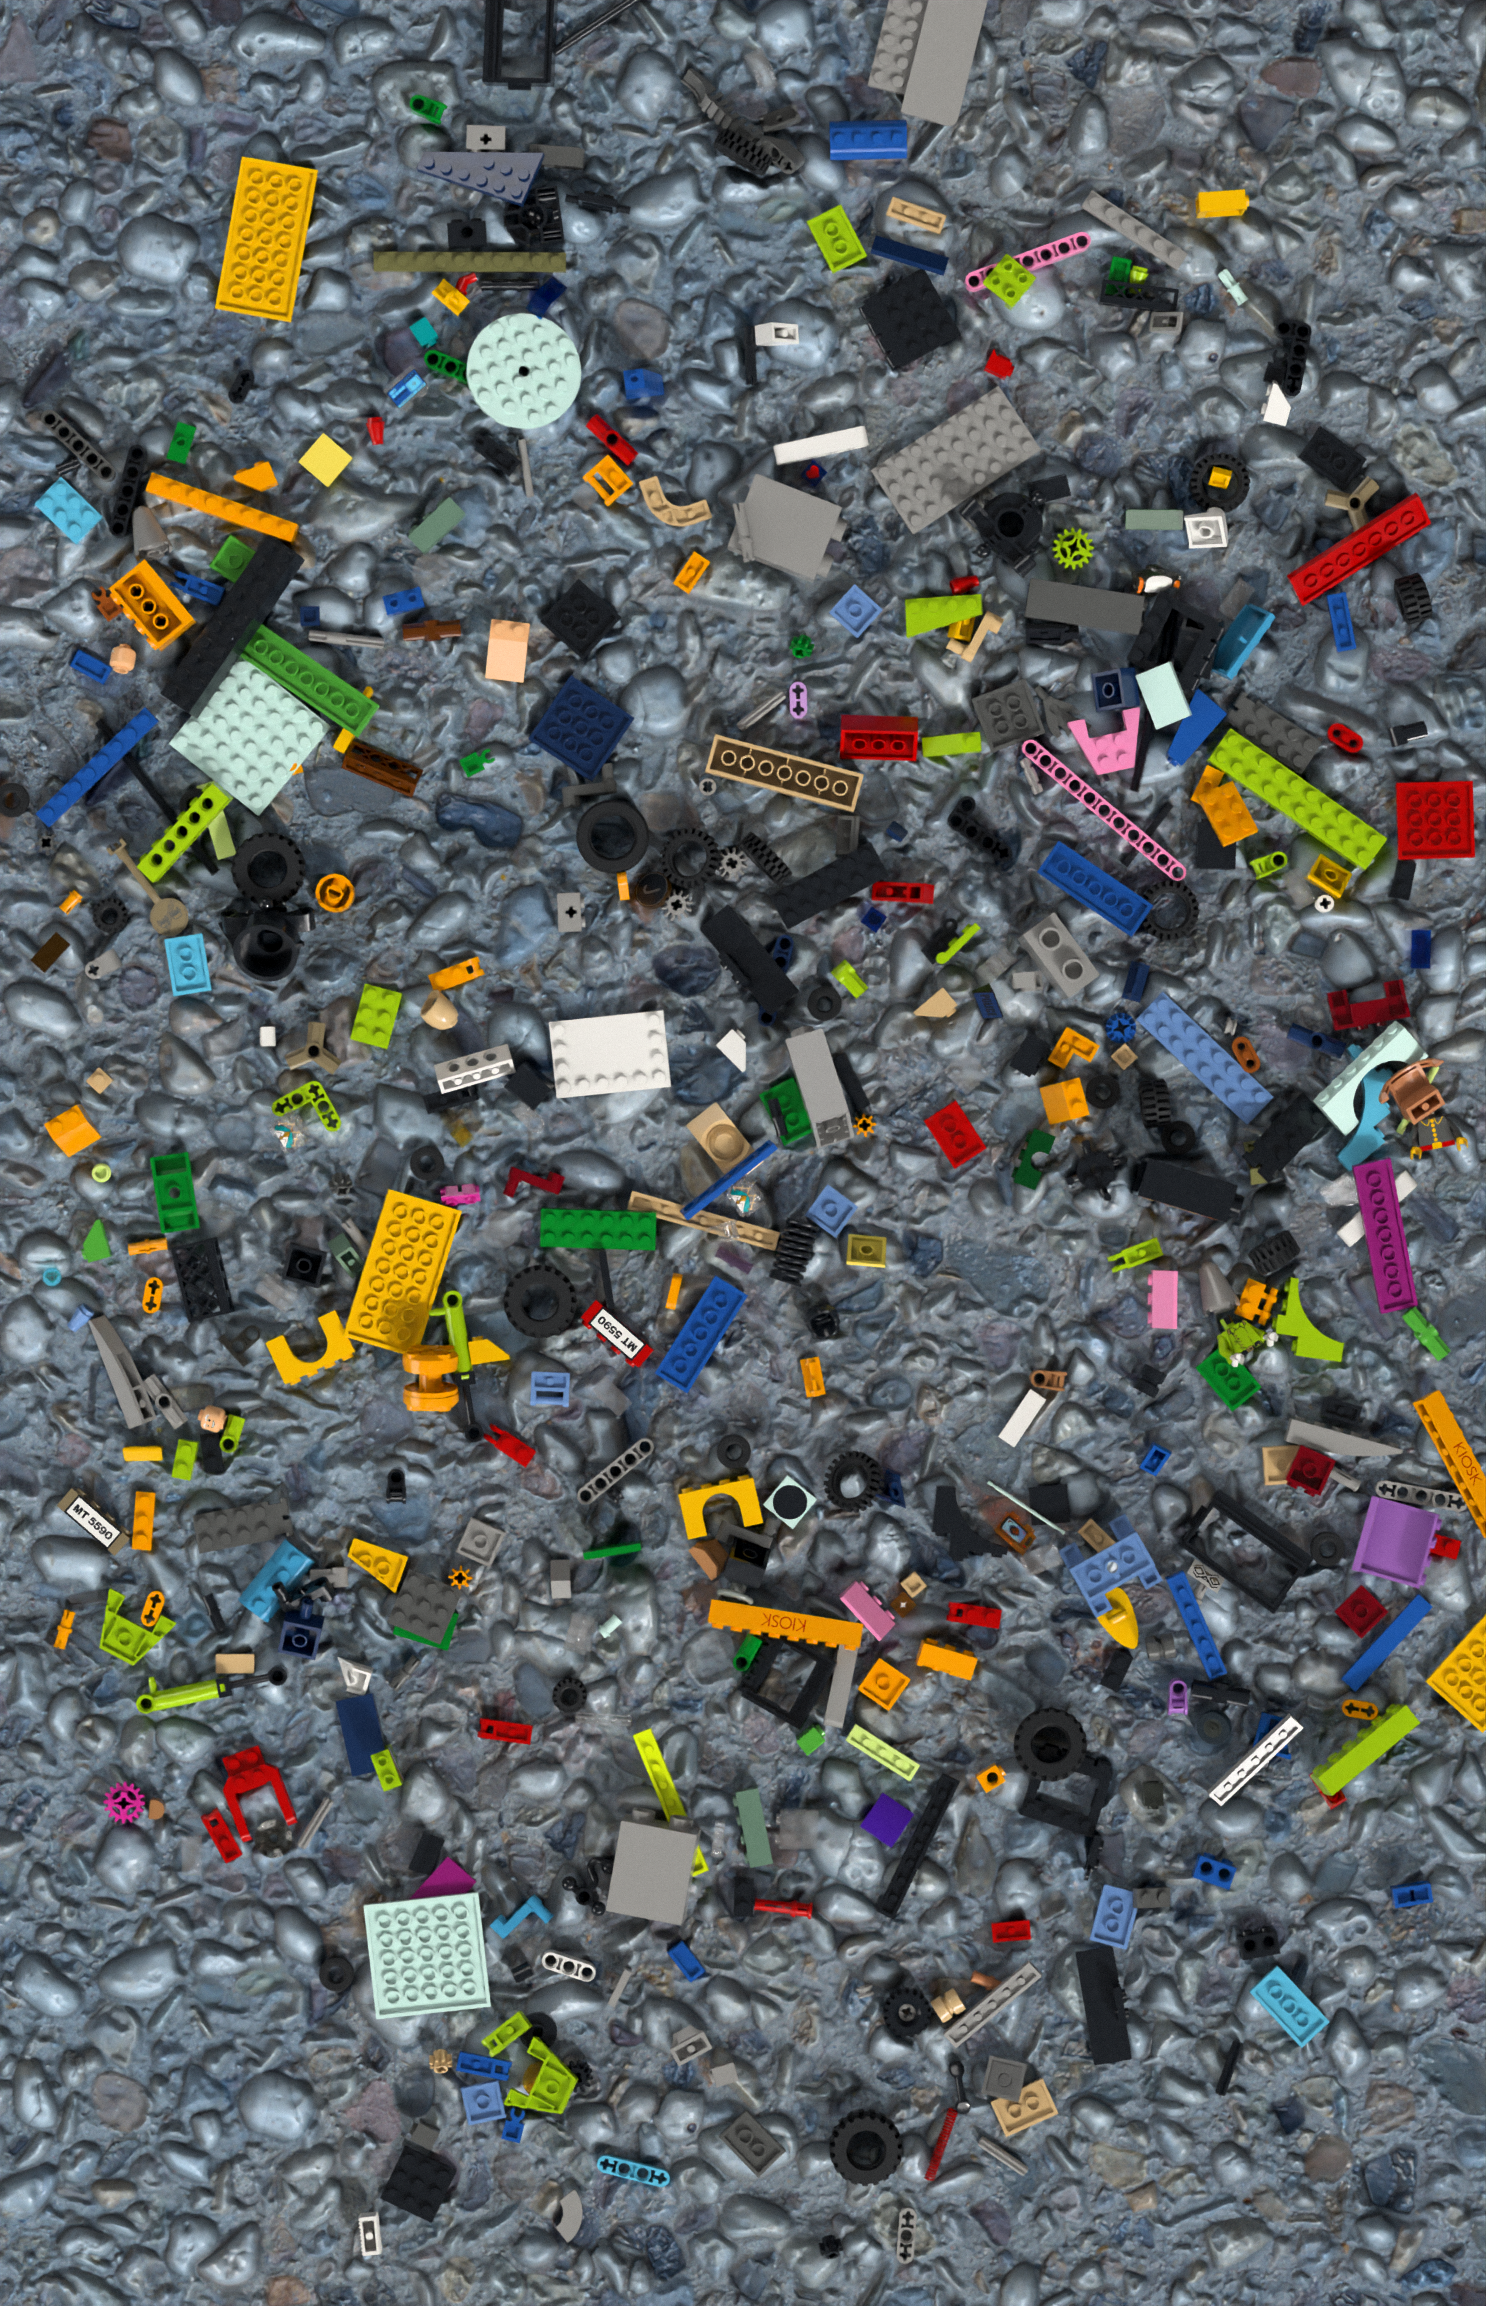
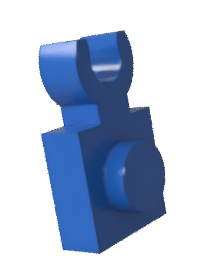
(513, 2128)

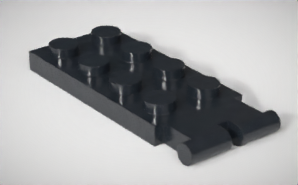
(1286, 1136)

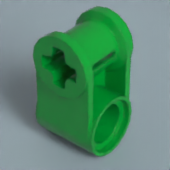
(429, 109)

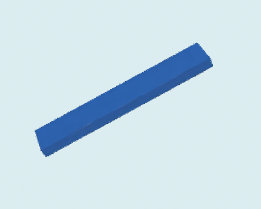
(728, 1179)
(1196, 1625)
(1386, 1642)

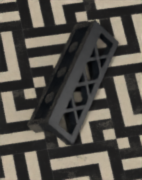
(1134, 303)

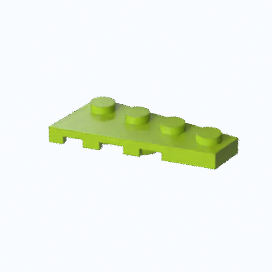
(938, 612)

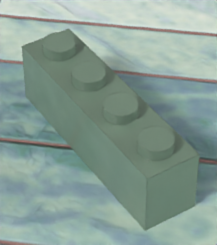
(753, 1826)

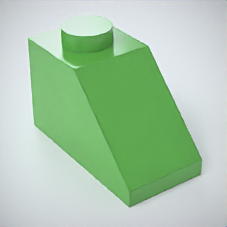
(96, 1244)

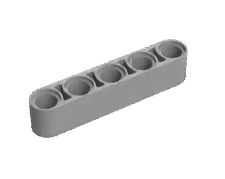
(608, 1477)
(840, 1687)

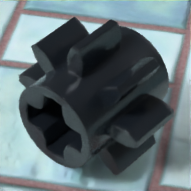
(830, 2246)

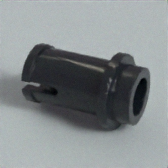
(68, 466)

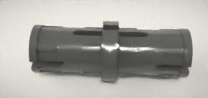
(405, 1673)

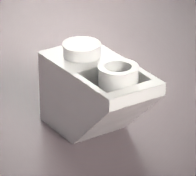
(1277, 405)

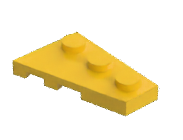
(379, 1561)

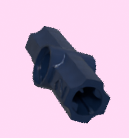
(1304, 1036)

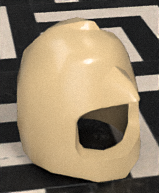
(441, 1014)

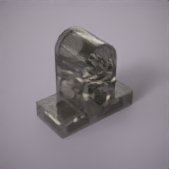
(246, 1341)

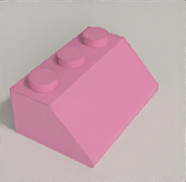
(1163, 1299)
(868, 1609)

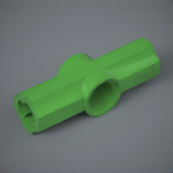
(1426, 1333)

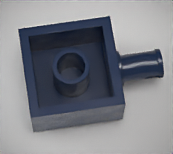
(301, 1632)

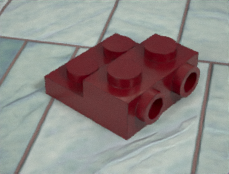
(1309, 1471)

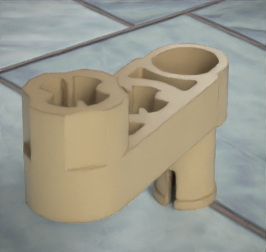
(990, 622)

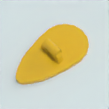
(1121, 1620)

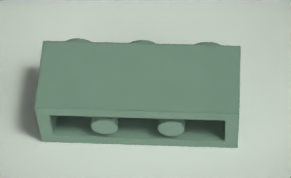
(436, 525)

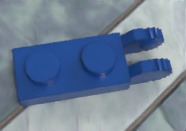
(199, 588)

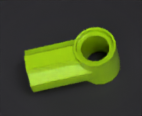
(847, 976)
(232, 1431)

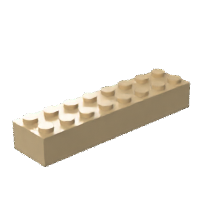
(784, 773)

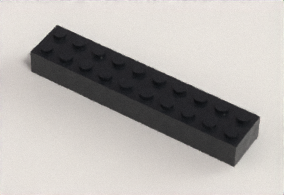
(232, 626)

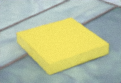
(325, 460)

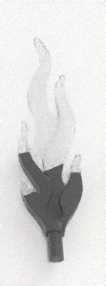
(1057, 715)

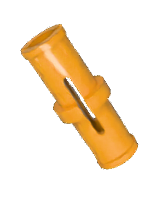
(147, 1246)
(64, 1629)

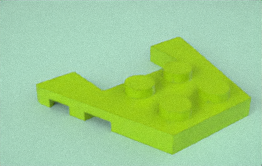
(125, 1637)
(551, 2086)

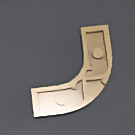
(671, 513)

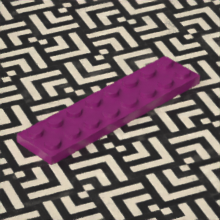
(1384, 1235)

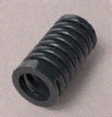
(795, 1252)

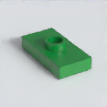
(181, 443)

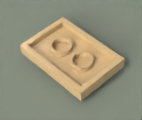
(1033, 2107)

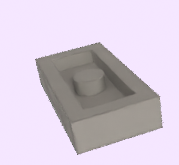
(618, 1986)

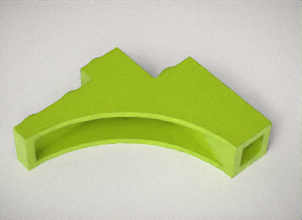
(1294, 1322)

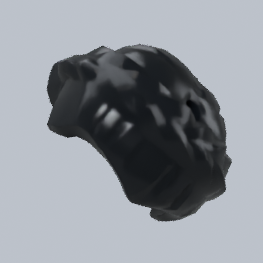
(822, 1321)

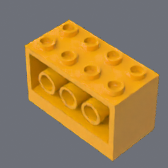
(165, 606)

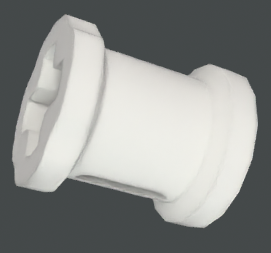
(1327, 898)

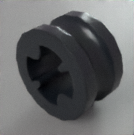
(615, 1495)

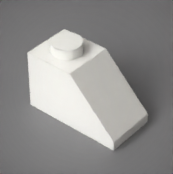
(776, 334)
(734, 1048)

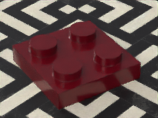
(1360, 1611)

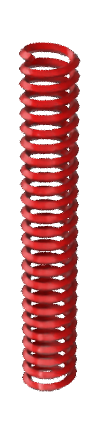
(944, 2145)

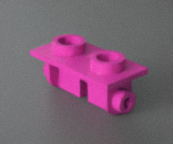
(469, 1194)

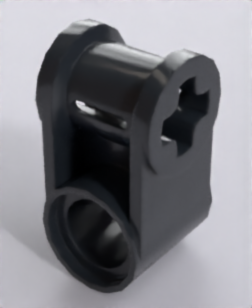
(396, 1487)

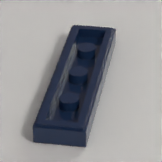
(909, 255)

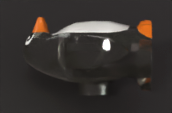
(1153, 579)

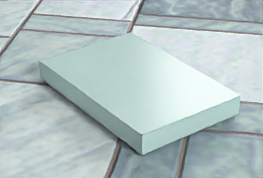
(1163, 695)

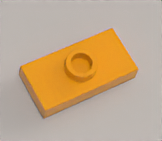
(1209, 780)

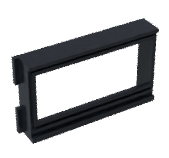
(494, 43)
(1260, 1531)

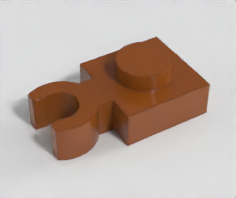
(107, 606)

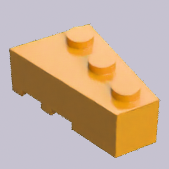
(946, 1659)

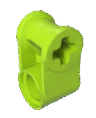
(1267, 865)

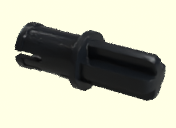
(777, 1117)
(214, 1612)

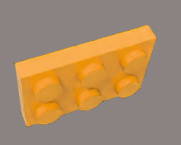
(1227, 813)

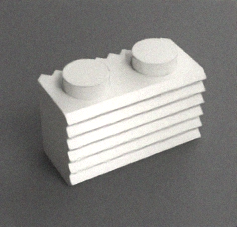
(370, 2233)

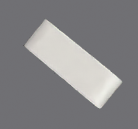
(578, 1963)

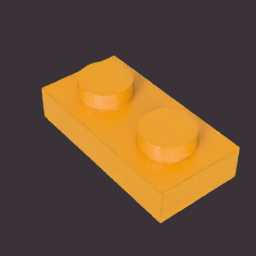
(691, 572)

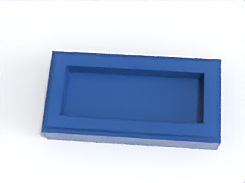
(91, 666)
(686, 1961)

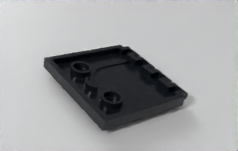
(909, 319)

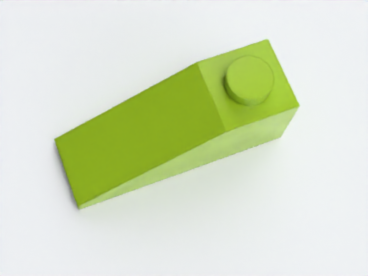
(951, 744)

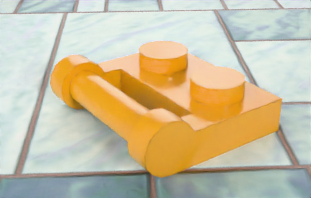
(613, 477)

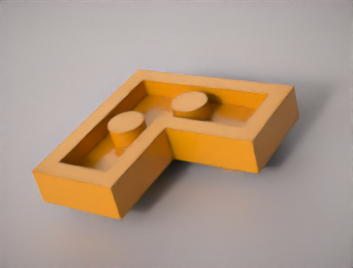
(1070, 1043)

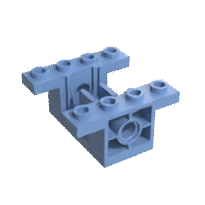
(1092, 1573)

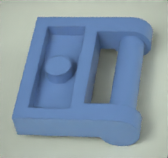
(550, 1382)

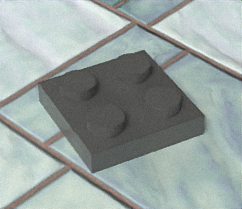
(1004, 2079)

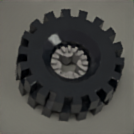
(913, 2023)

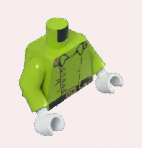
(1241, 1339)

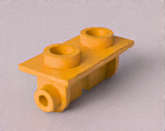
(812, 1376)

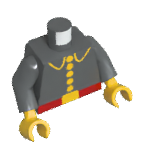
(1434, 1134)

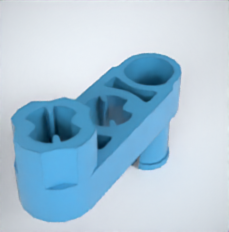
(533, 1904)

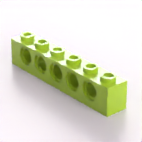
(220, 800)

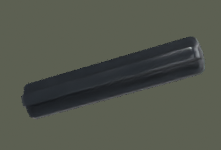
(1229, 2068)

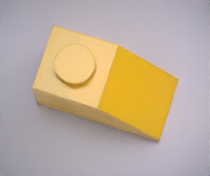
(485, 1351)

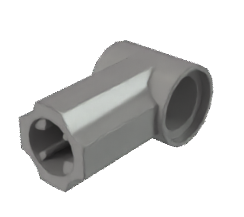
(336, 1575)

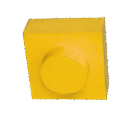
(1220, 477)

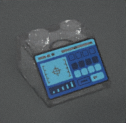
(406, 389)

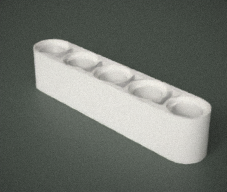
(821, 445)
(1354, 1230)

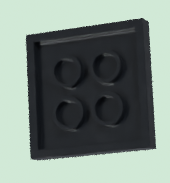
(580, 619)
(418, 2184)

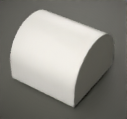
(267, 1036)

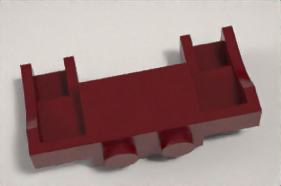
(1375, 1011)

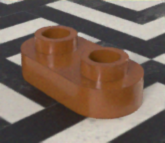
(1246, 1054)

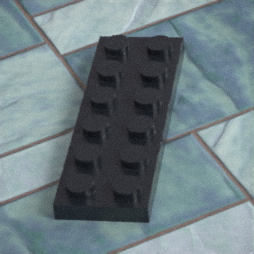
(829, 885)

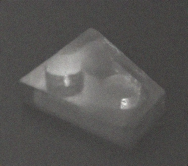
(1340, 1191)

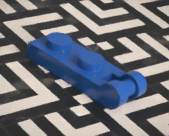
(483, 2065)

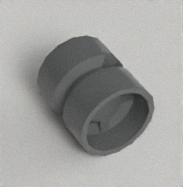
(1160, 1647)

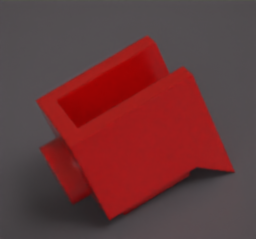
(999, 366)

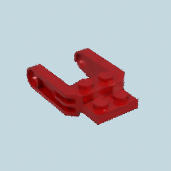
(248, 1771)

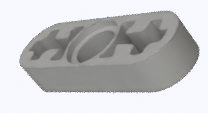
(900, 2248)

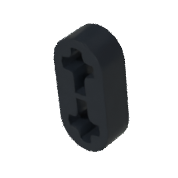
(238, 384)

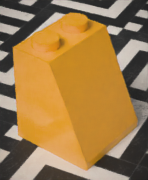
(1064, 1101)
(73, 1130)

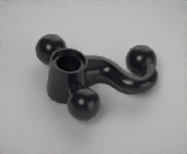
(570, 1884)

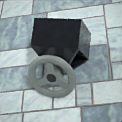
(744, 1570)

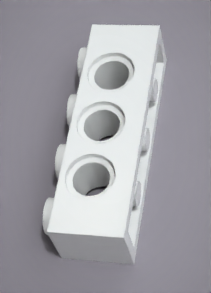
(474, 1068)

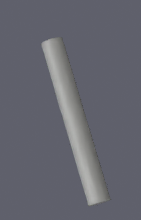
(525, 468)

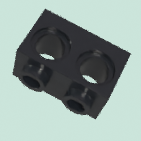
(1258, 1949)

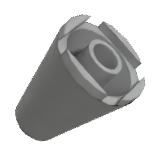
(148, 536)
(1215, 1290)

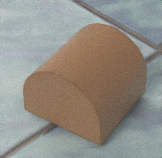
(156, 1808)

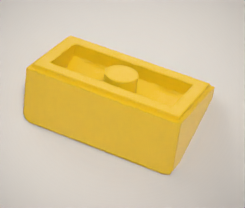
(961, 630)
(143, 1453)

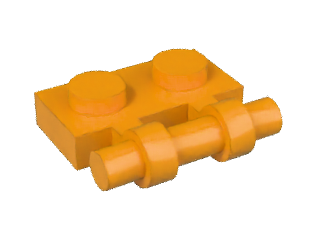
(1251, 1298)

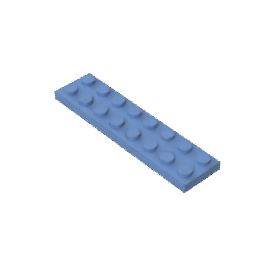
(1204, 1058)

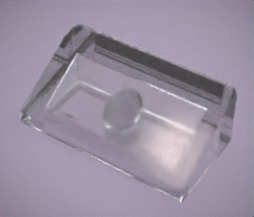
(611, 1396)

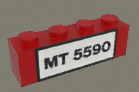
(617, 1333)

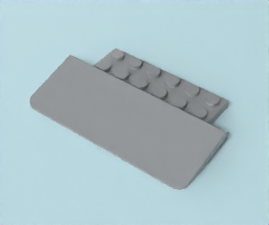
(928, 55)

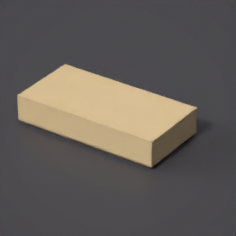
(235, 1663)

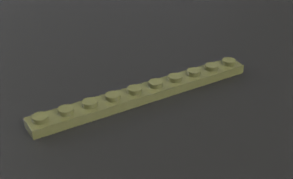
(470, 262)

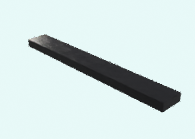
(918, 1845)

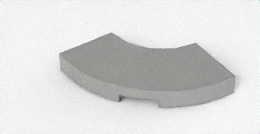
(571, 2216)

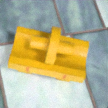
(450, 297)

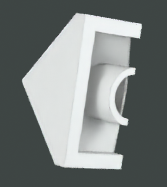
(356, 1676)

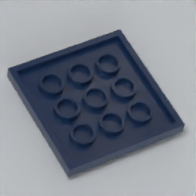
(581, 728)

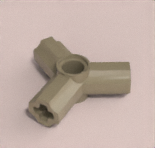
(1342, 501)
(314, 1038)

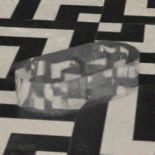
(718, 1838)

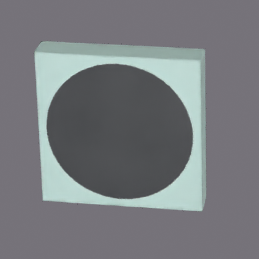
(790, 1502)

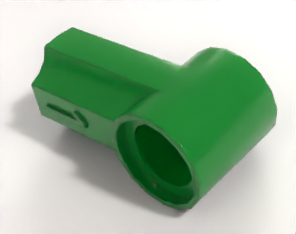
(747, 1650)

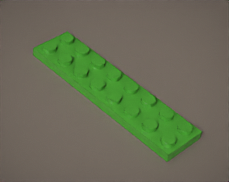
(309, 681)

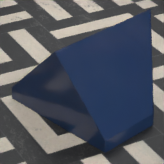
(892, 1489)

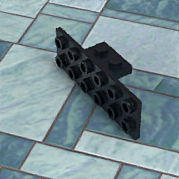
(748, 960)
(1104, 2005)

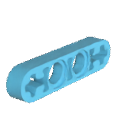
(632, 2173)

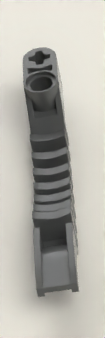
(783, 153)

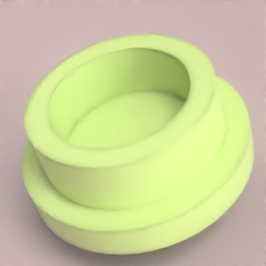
(101, 1172)

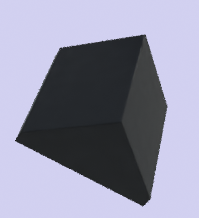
(529, 1085)
(304, 1265)

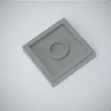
(480, 1542)

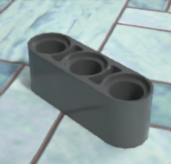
(560, 156)

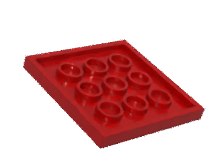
(1435, 820)

